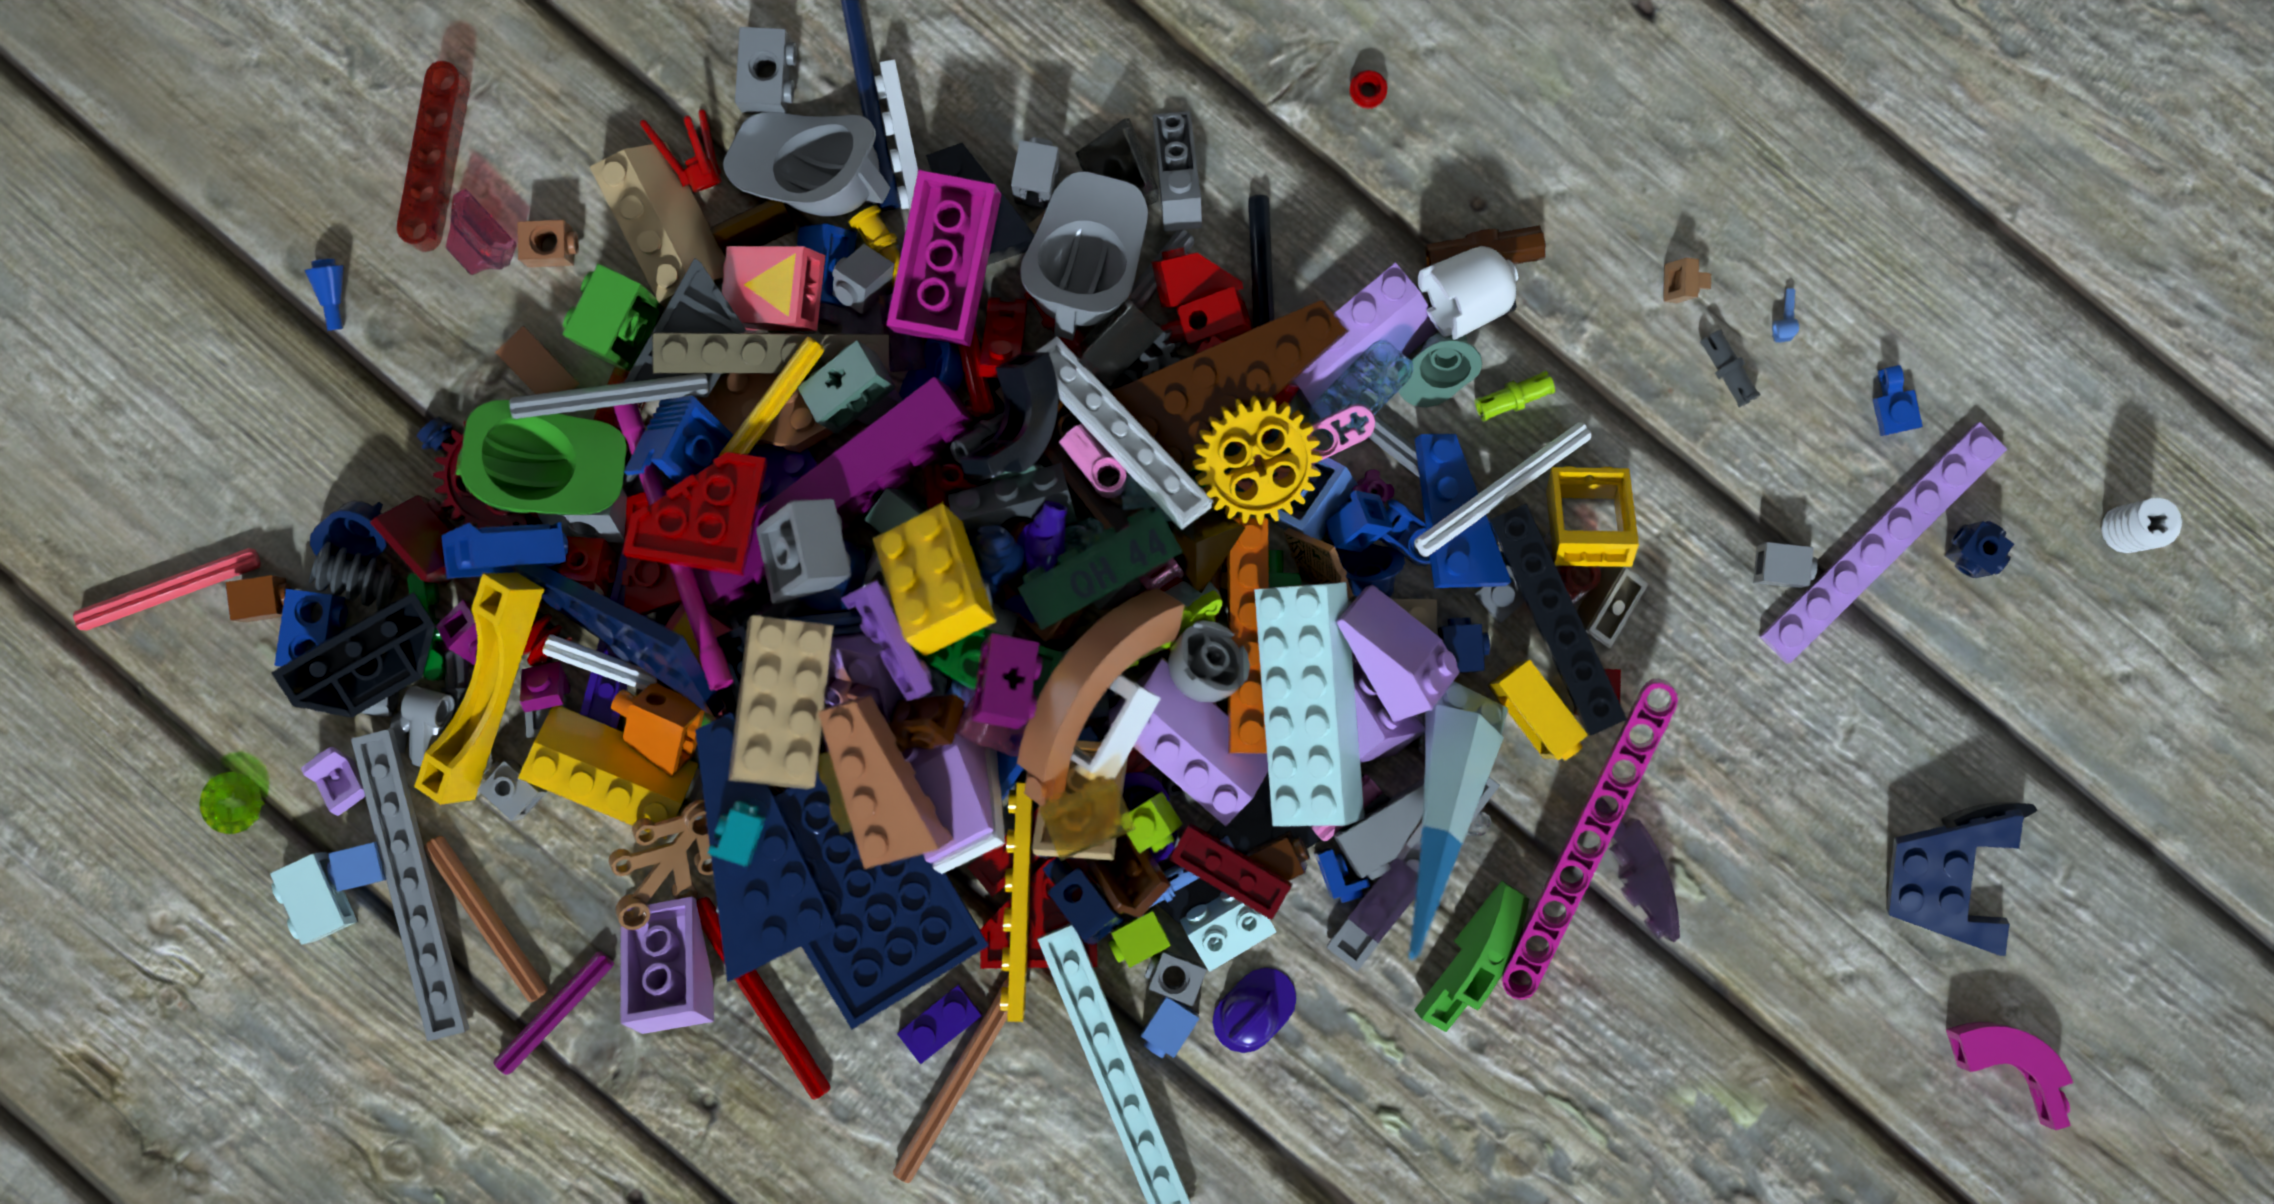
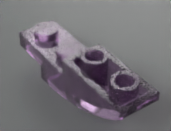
(1647, 879)

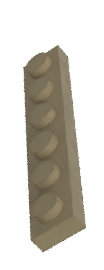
(749, 351)

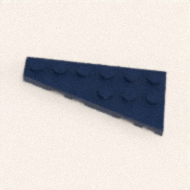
(628, 634)
(775, 898)

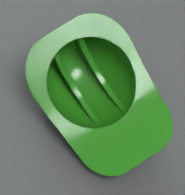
(541, 461)

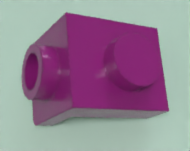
(543, 686)

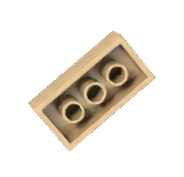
(780, 702)

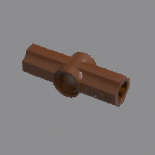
(1515, 245)

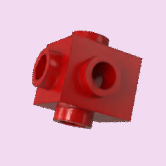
(589, 563)

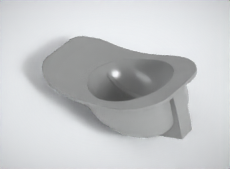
(807, 162)
(1085, 250)

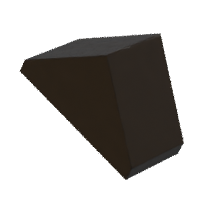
(1205, 546)

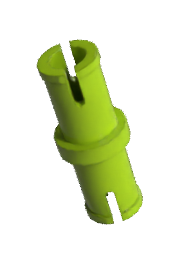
(1514, 395)

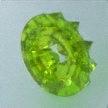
(220, 816)

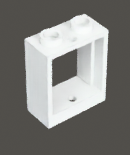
(1122, 734)

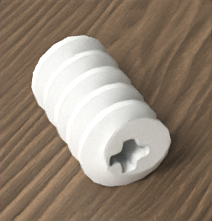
(2141, 525)

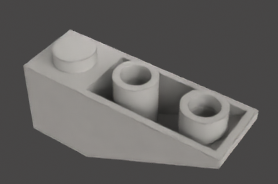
(1177, 171)

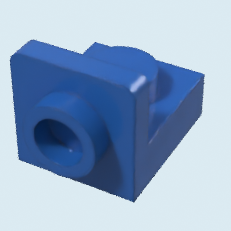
(1333, 870)

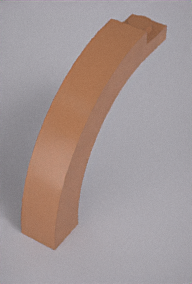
(1083, 678)

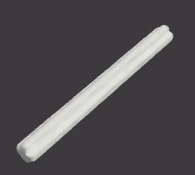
(1502, 489)

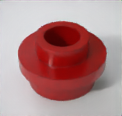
(1370, 78)

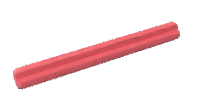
(166, 589)

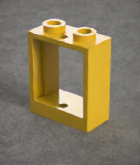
(1592, 547)
(1538, 711)

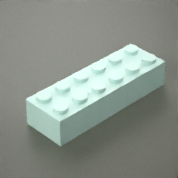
(1309, 706)

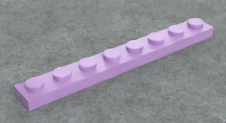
(1883, 542)

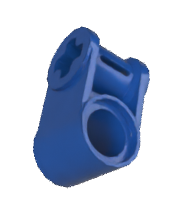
(1404, 532)

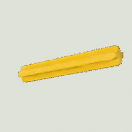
(775, 397)

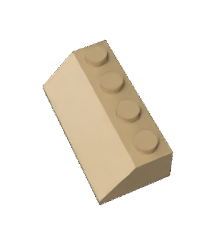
(658, 218)

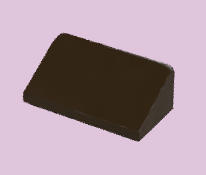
(754, 226)

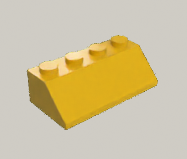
(601, 771)

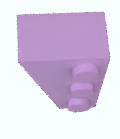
(1377, 732)

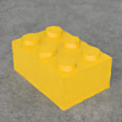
(933, 580)

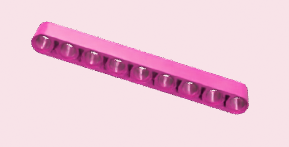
(1588, 858)

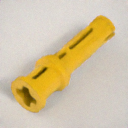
(877, 235)

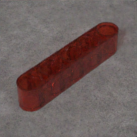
(425, 140)

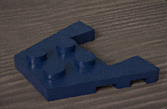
(1935, 875)

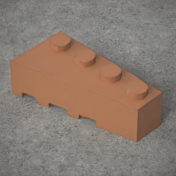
(878, 786)

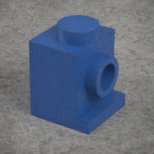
(1359, 522)

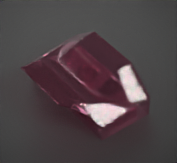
(476, 236)

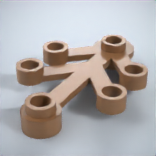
(665, 858)

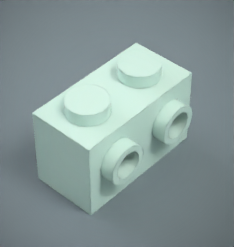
(1224, 929)

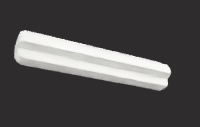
(597, 662)

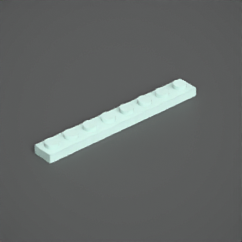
(1112, 1066)

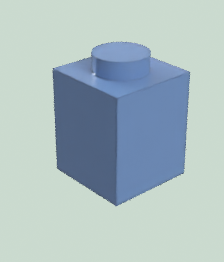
(355, 867)
(1168, 1027)

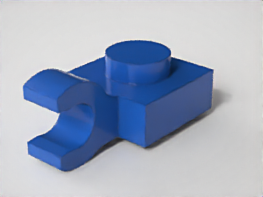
(1896, 409)

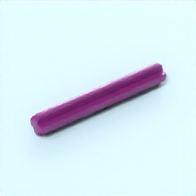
(553, 1013)

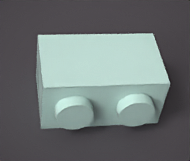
(311, 899)

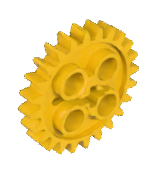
(1247, 427)

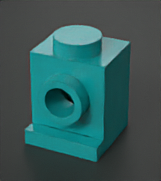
(738, 834)

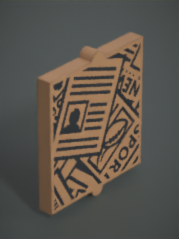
(1316, 560)

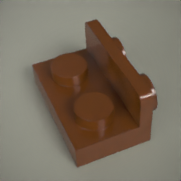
(926, 721)

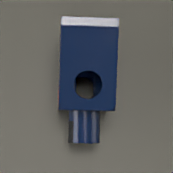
(1091, 914)

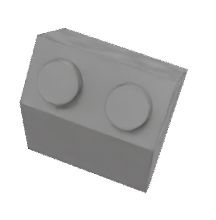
(803, 549)

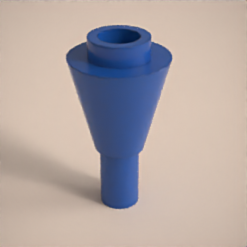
(327, 283)

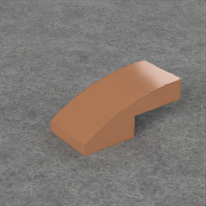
(535, 364)

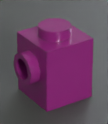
(460, 632)

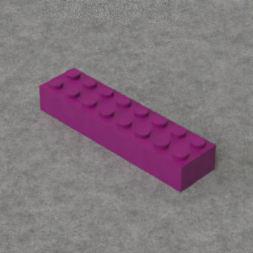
(856, 476)

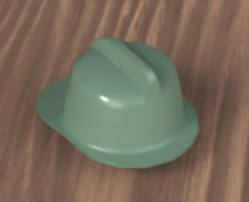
(1441, 370)

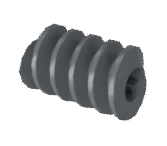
(354, 577)

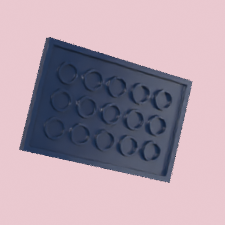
(893, 920)

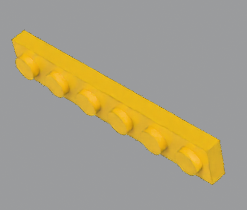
(1017, 918)

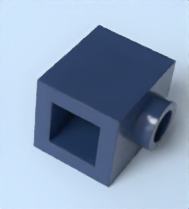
(1466, 643)

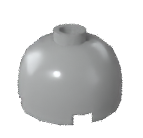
(1208, 662)

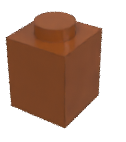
(256, 598)

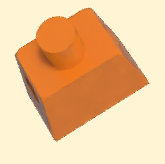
(660, 725)

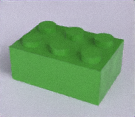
(612, 317)

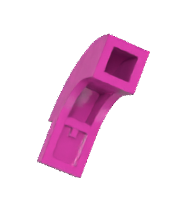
(1989, 1044)

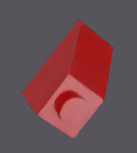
(1189, 277)

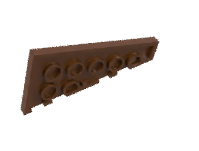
(1258, 363)

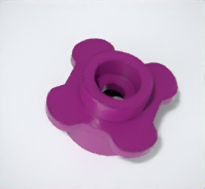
(1373, 481)

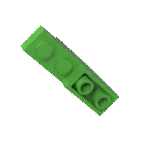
(1486, 950)

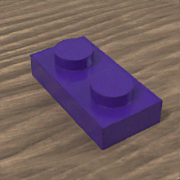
(939, 1024)

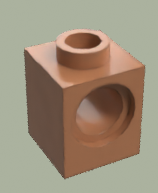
(532, 235)

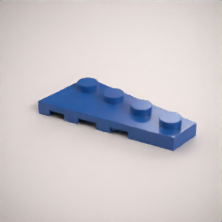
(1446, 485)

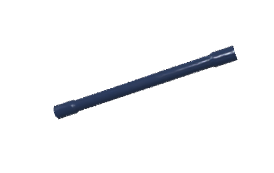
(868, 94)

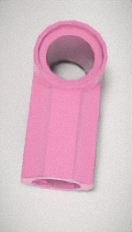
(1093, 459)

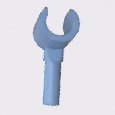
(1786, 329)

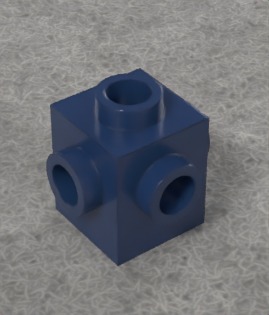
(1968, 549)

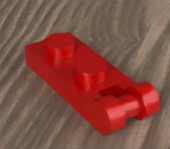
(1002, 334)

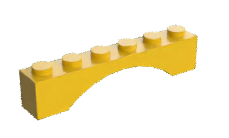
(503, 620)

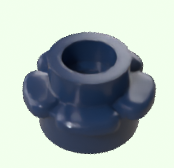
(435, 434)

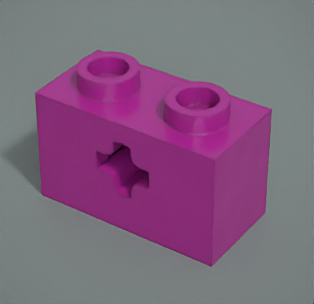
(992, 699)

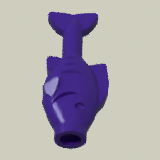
(1042, 543)

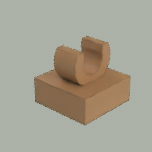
(1684, 280)

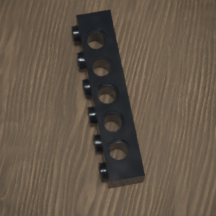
(1557, 620)

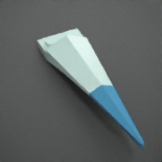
(1460, 751)

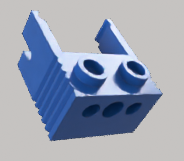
(680, 439)

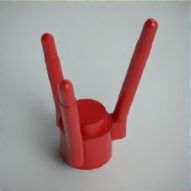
(702, 169)

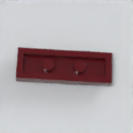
(1231, 871)

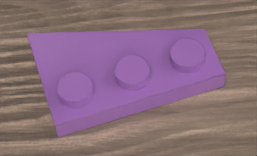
(883, 628)

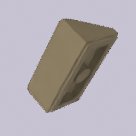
(1611, 603)

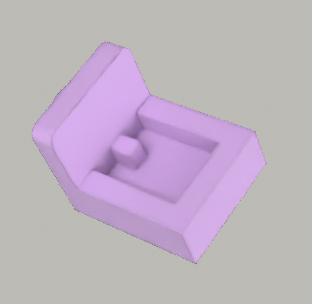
(336, 779)

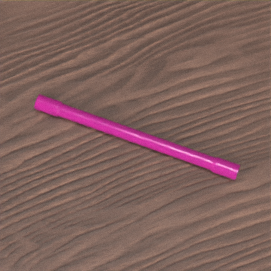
(710, 652)

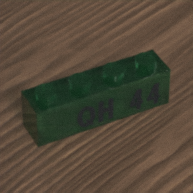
(1100, 569)

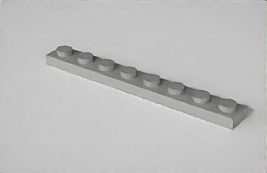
(410, 884)

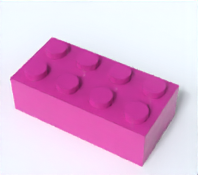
(944, 258)

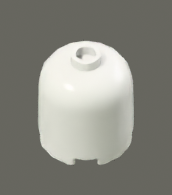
(1468, 290)

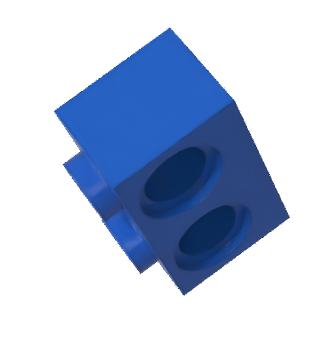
(298, 627)

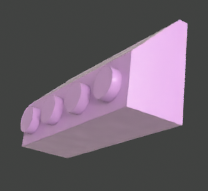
(1385, 311)
(1191, 747)

